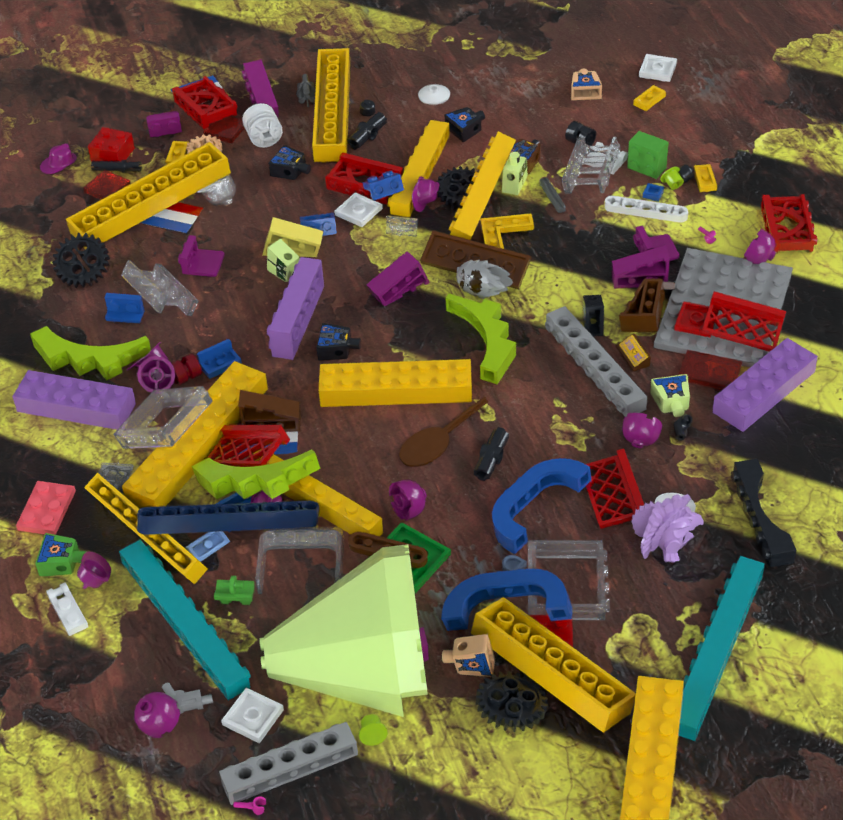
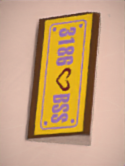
(634, 353)

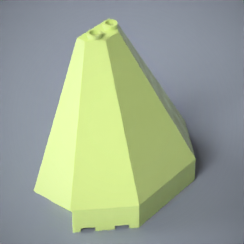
(355, 637)

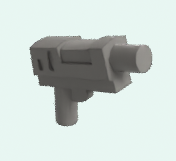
(188, 700)

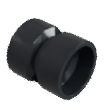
(579, 130)

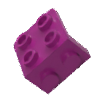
(164, 124)
(646, 243)
(199, 261)

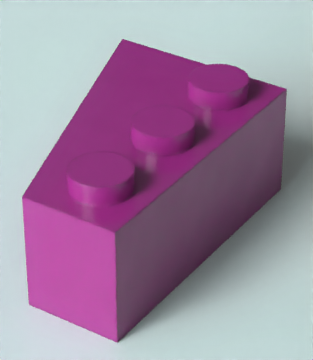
(397, 279)

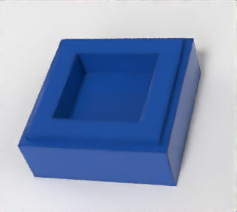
(653, 192)

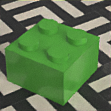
(647, 154)

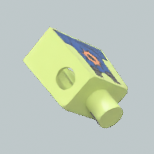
(671, 394)

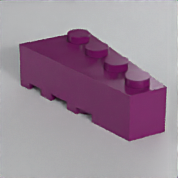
(258, 84)

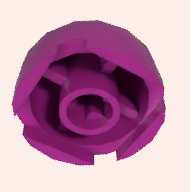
(761, 248)
(156, 374)
(641, 430)
(408, 499)
(156, 714)

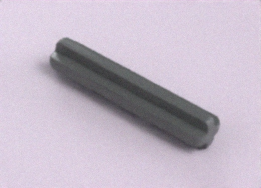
(552, 195)

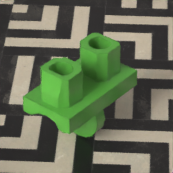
(234, 590)

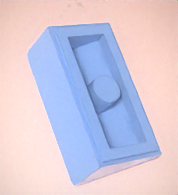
(207, 544)

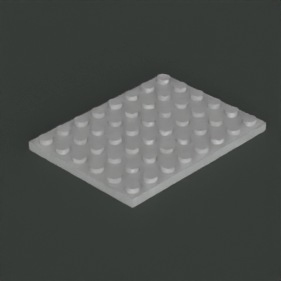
(710, 272)

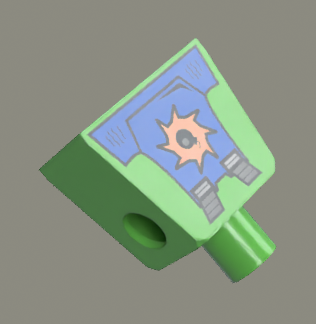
(58, 555)

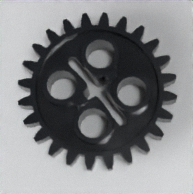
(454, 185)
(67, 269)
(511, 701)

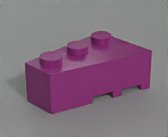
(633, 269)

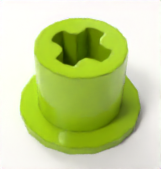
(672, 178)
(372, 730)

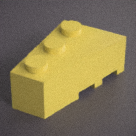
(300, 238)

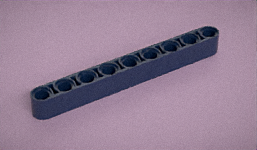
(227, 517)

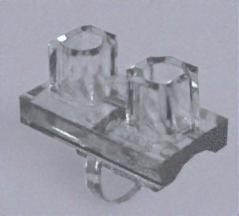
(401, 226)

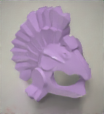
(665, 526)

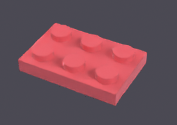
(46, 508)

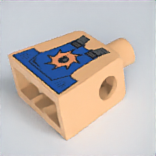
(586, 85)
(471, 656)

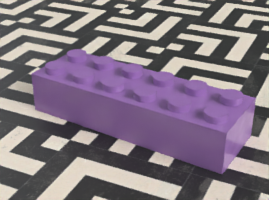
(296, 308)
(764, 384)
(74, 399)

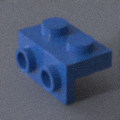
(384, 186)
(217, 358)

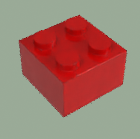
(111, 145)

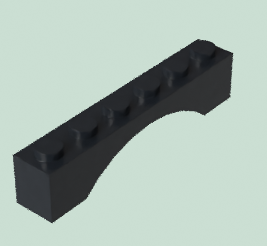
(775, 543)

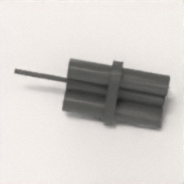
(306, 90)

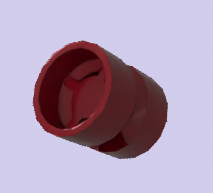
(186, 368)

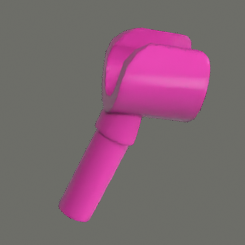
(709, 236)
(253, 805)

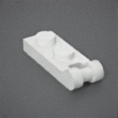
(67, 609)

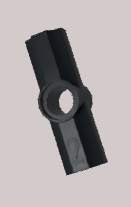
(367, 130)
(491, 454)

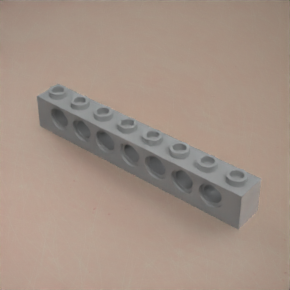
(596, 362)

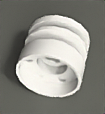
(262, 125)

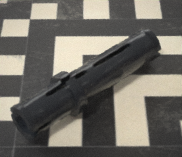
(123, 166)

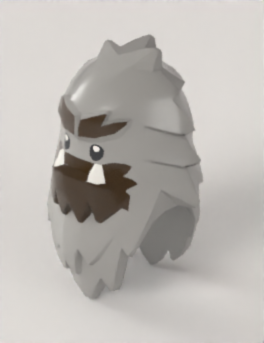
(482, 278)

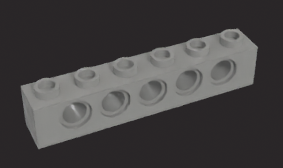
(282, 772)

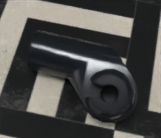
(681, 425)

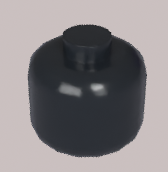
(367, 108)
(686, 173)

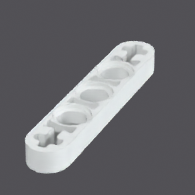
(674, 212)

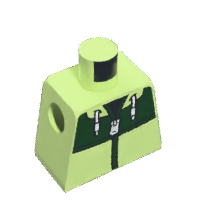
(516, 167)
(281, 260)

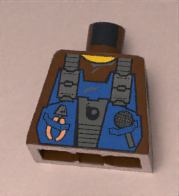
(529, 150)

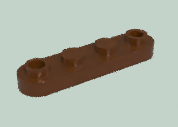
(371, 544)

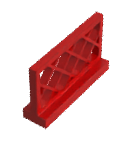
(746, 310)
(247, 436)
(630, 489)

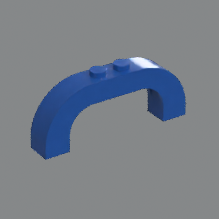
(525, 489)
(505, 584)

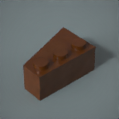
(645, 309)
(269, 410)

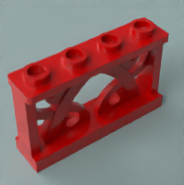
(202, 113)
(355, 167)
(785, 241)

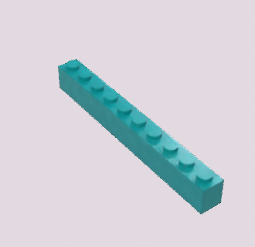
(185, 619)
(718, 644)

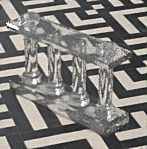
(578, 159)
(159, 288)

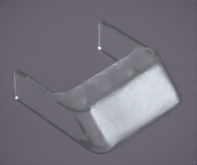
(299, 539)

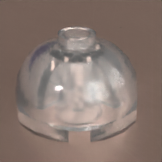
(221, 192)

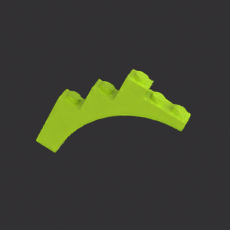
(487, 321)
(84, 358)
(247, 481)

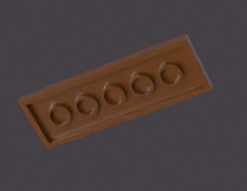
(450, 252)

